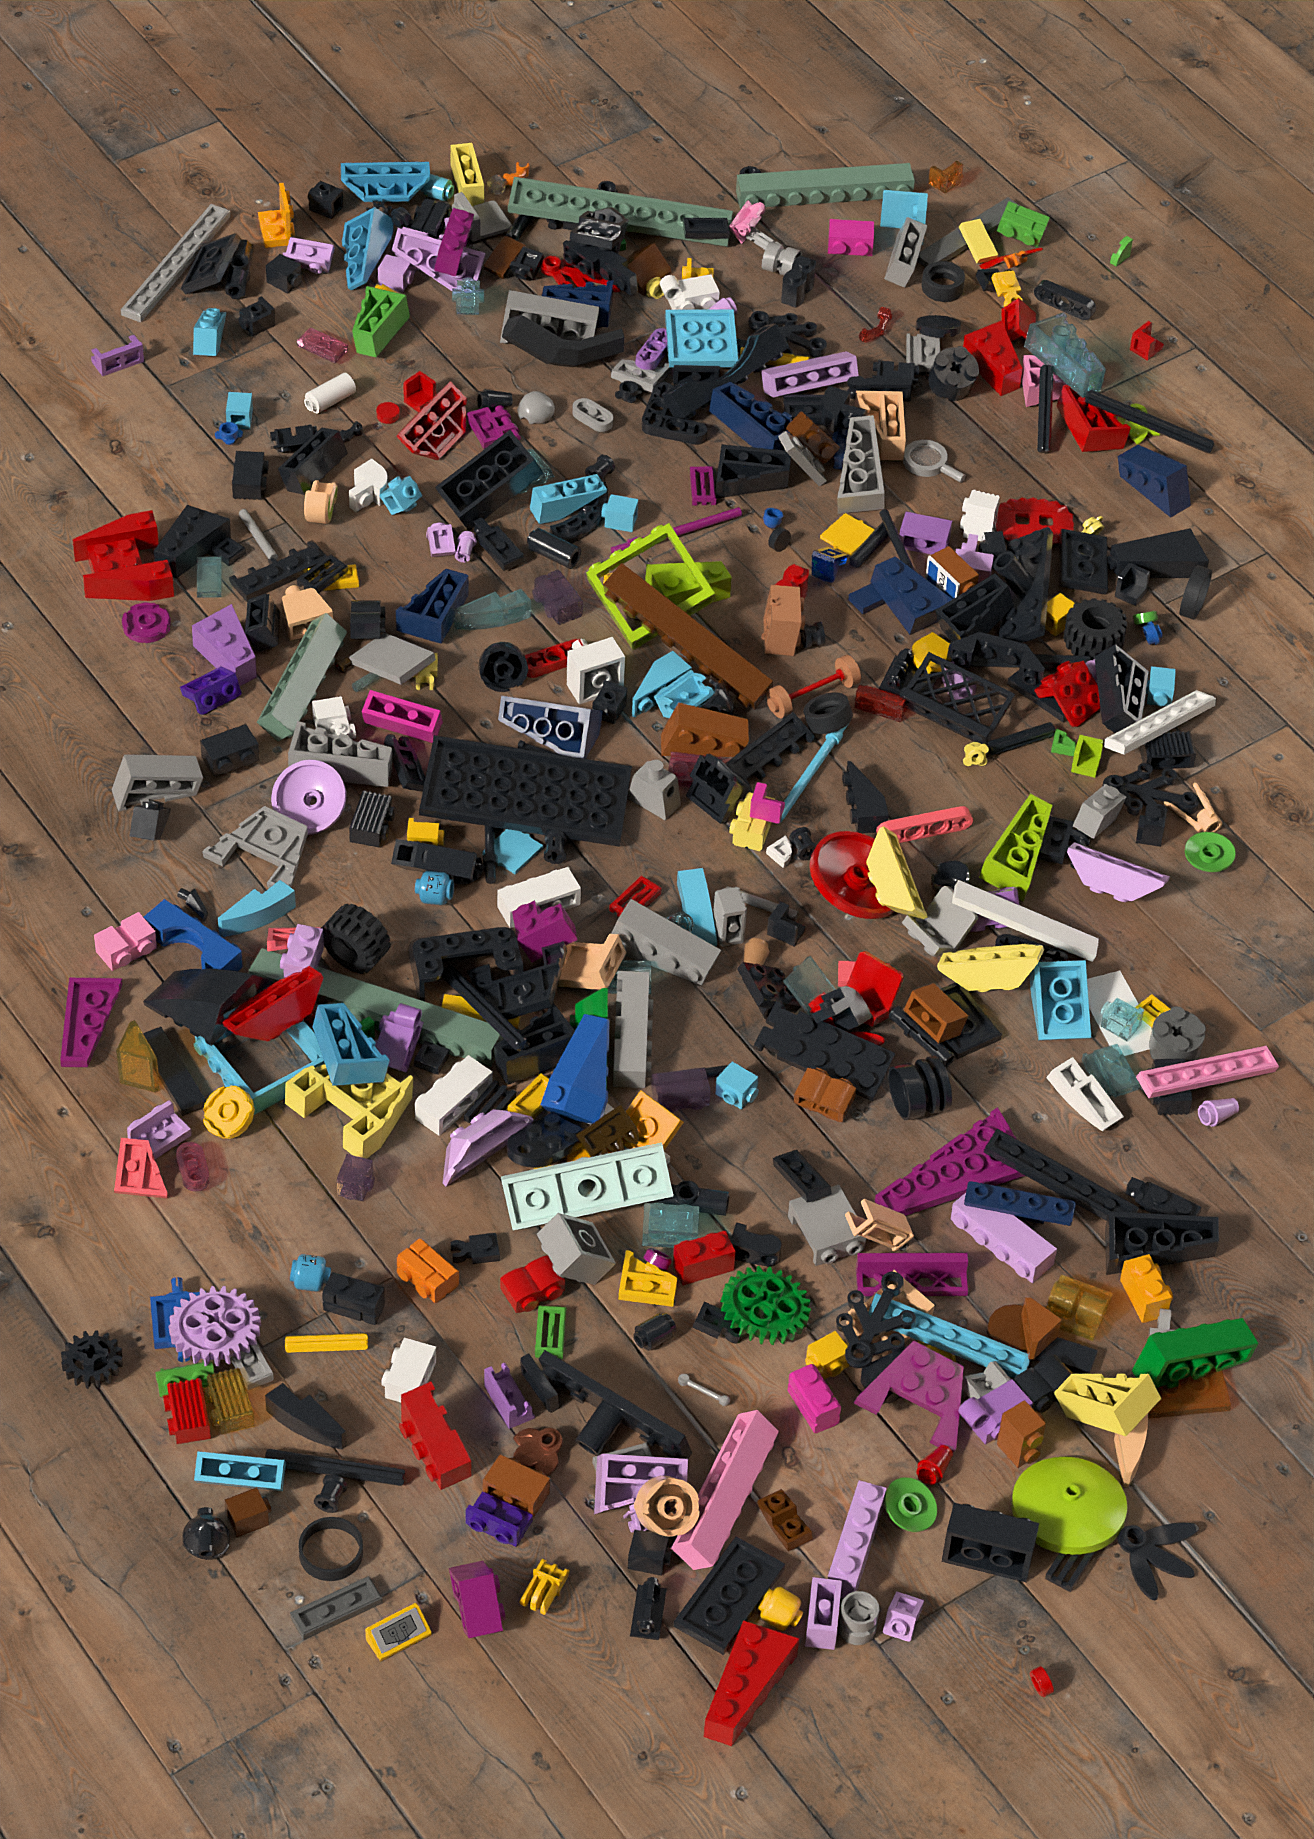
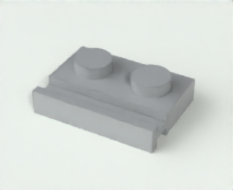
(922, 351)

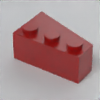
(995, 357)
(1089, 425)
(433, 1438)

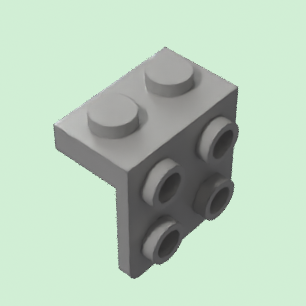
(487, 219)
(944, 926)

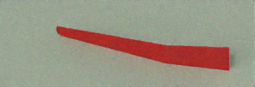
(986, 265)

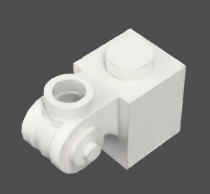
(333, 717)

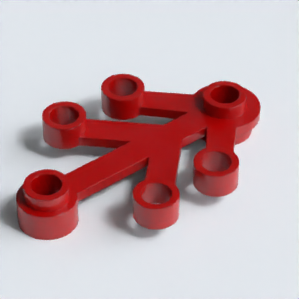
(555, 267)

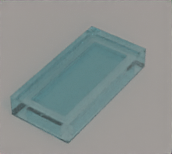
(209, 577)

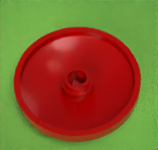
(842, 874)

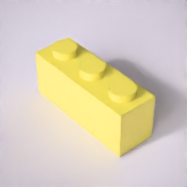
(467, 173)

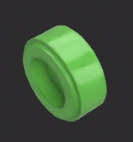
(1144, 618)

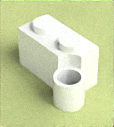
(690, 293)

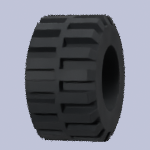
(1094, 627)
(355, 938)

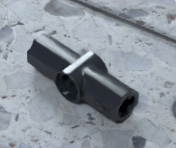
(239, 270)
(689, 1193)

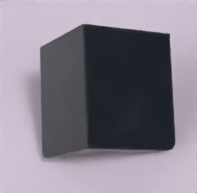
(1132, 584)
(783, 928)

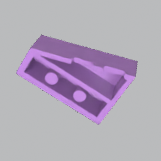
(225, 644)

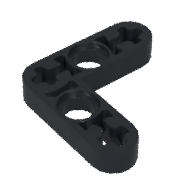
(663, 422)

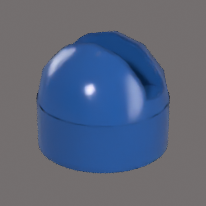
(772, 517)

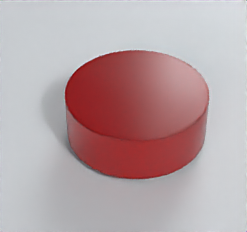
(387, 412)
(1041, 1681)

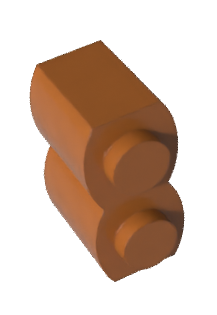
(825, 1094)

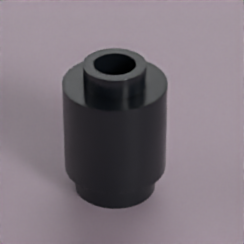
(654, 1331)

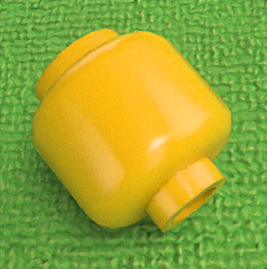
(780, 1608)

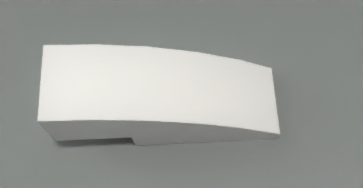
(1084, 1094)

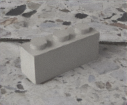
(905, 252)

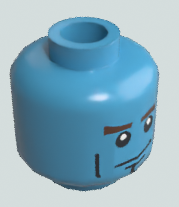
(434, 888)
(309, 1272)

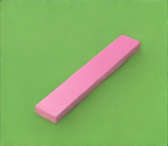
(1207, 1071)

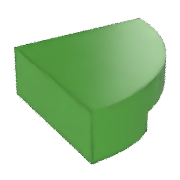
(1123, 252)
(1063, 744)

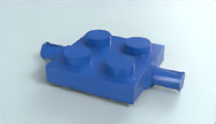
(161, 1311)

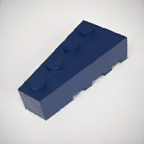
(749, 418)

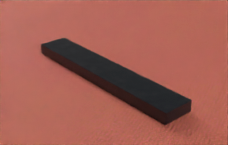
(1055, 1176)

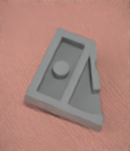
(645, 379)

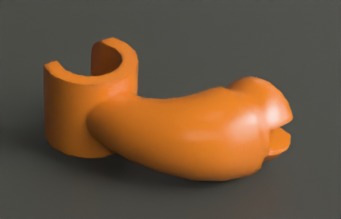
(521, 172)
(1015, 259)

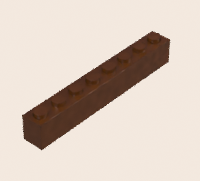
(687, 636)

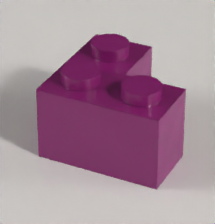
(541, 929)
(476, 1591)

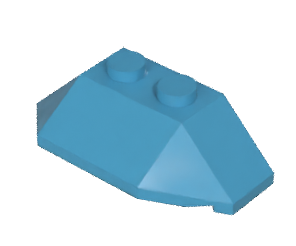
(385, 179)

